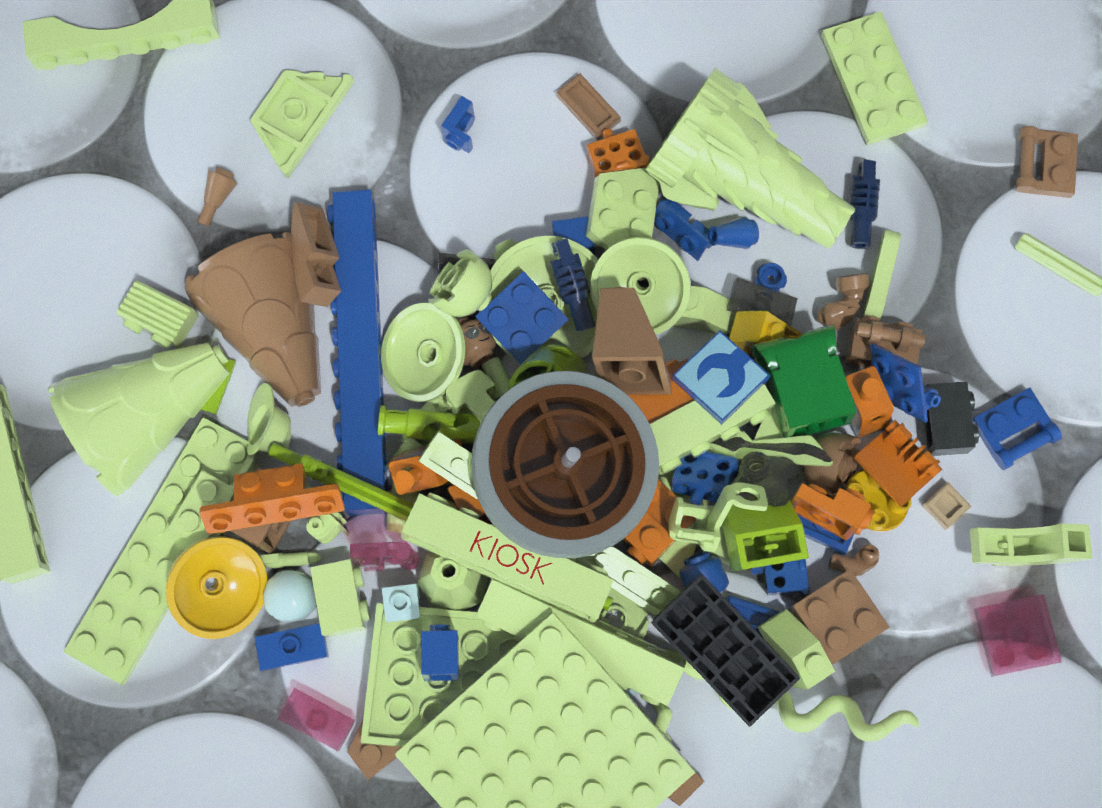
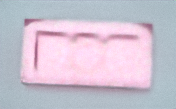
(316, 719)

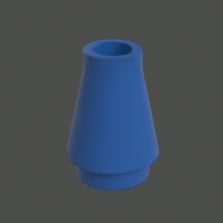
(736, 233)

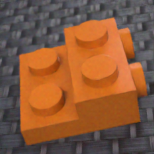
(840, 515)
(651, 536)

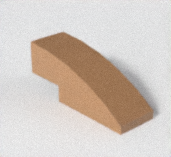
(313, 255)

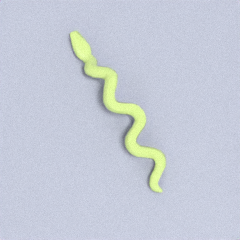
(837, 703)

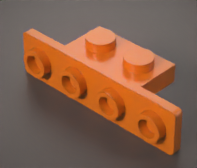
(271, 498)

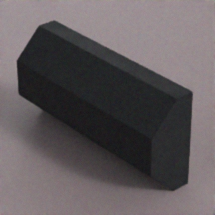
(725, 650)

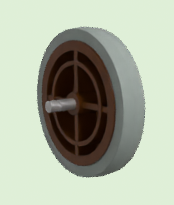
(565, 464)

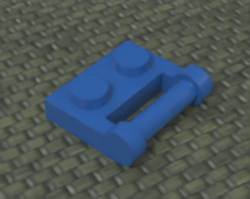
(1011, 418)

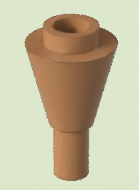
(218, 187)

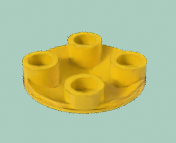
(887, 512)

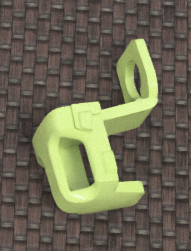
(471, 394)
(711, 517)

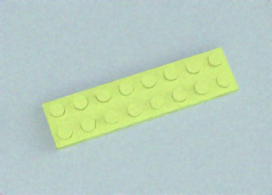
(135, 592)

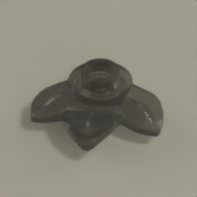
(771, 476)

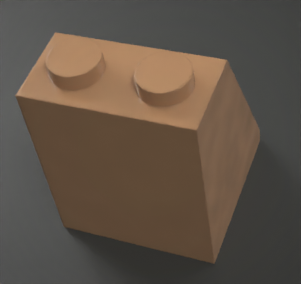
(627, 346)

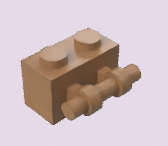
(897, 338)

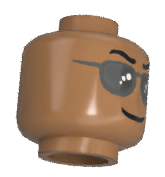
(478, 342)

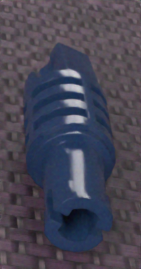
(864, 198)
(572, 284)

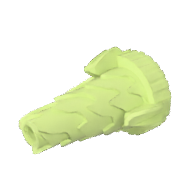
(729, 151)

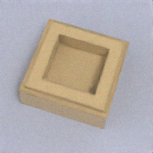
(946, 506)

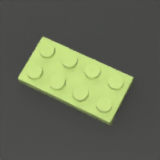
(874, 78)

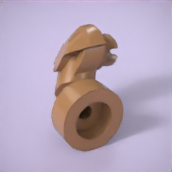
(843, 311)

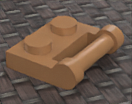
(1057, 162)

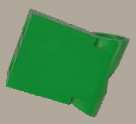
(806, 382)

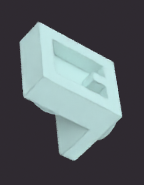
(401, 602)

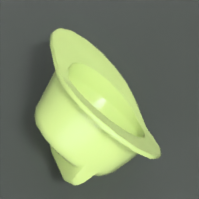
(266, 422)

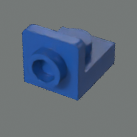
(459, 120)

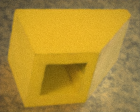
(758, 327)

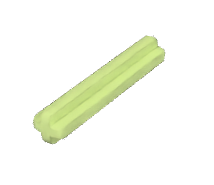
(1060, 264)

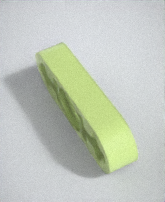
(882, 274)

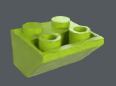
(763, 537)

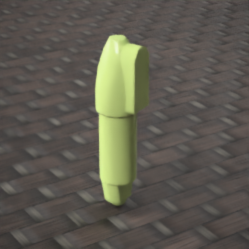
(281, 560)

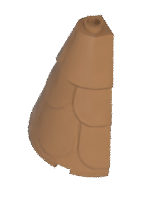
(257, 309)

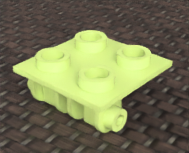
(326, 527)

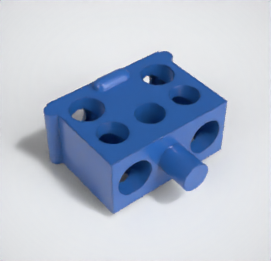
(704, 476)
(793, 574)

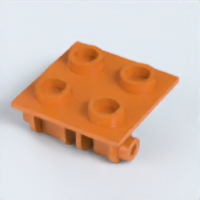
(898, 463)

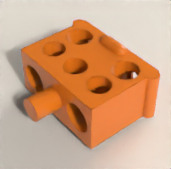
(616, 152)

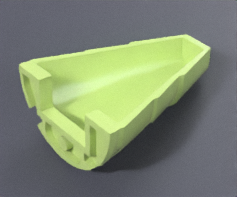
(135, 408)

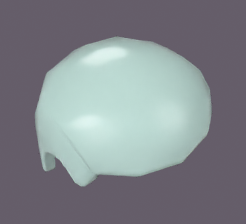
(289, 596)

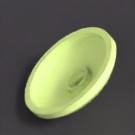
(658, 263)
(411, 348)

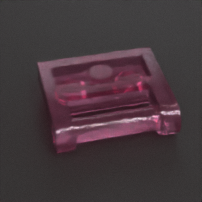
(378, 555)

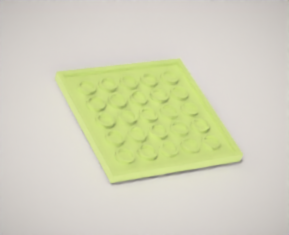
(545, 734)

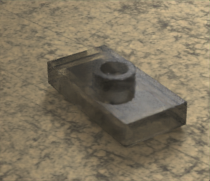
(753, 297)

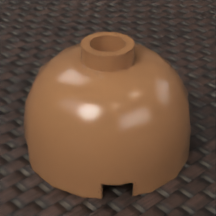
(841, 450)

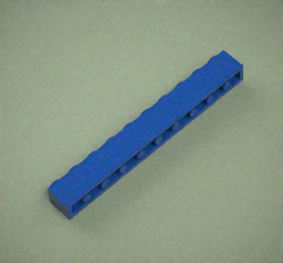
(358, 344)

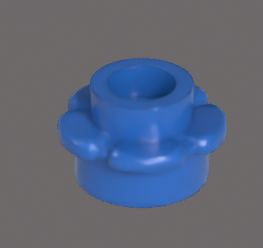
(773, 270)

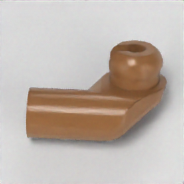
(859, 562)

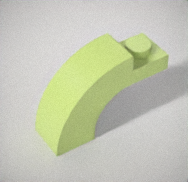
(1031, 545)

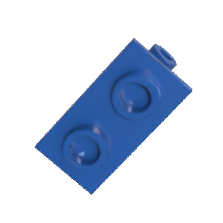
(673, 219)

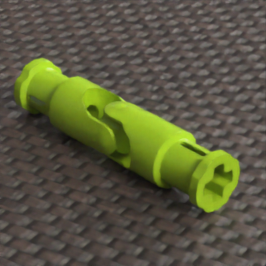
(415, 424)

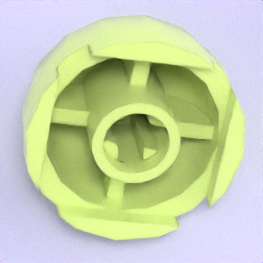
(462, 286)

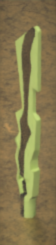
(799, 449)

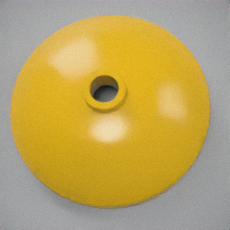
(231, 600)

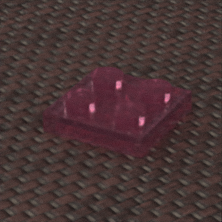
(1017, 635)

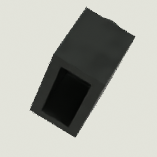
(950, 423)

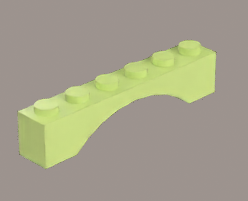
(57, 43)

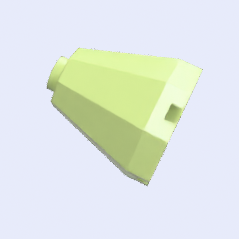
(458, 592)

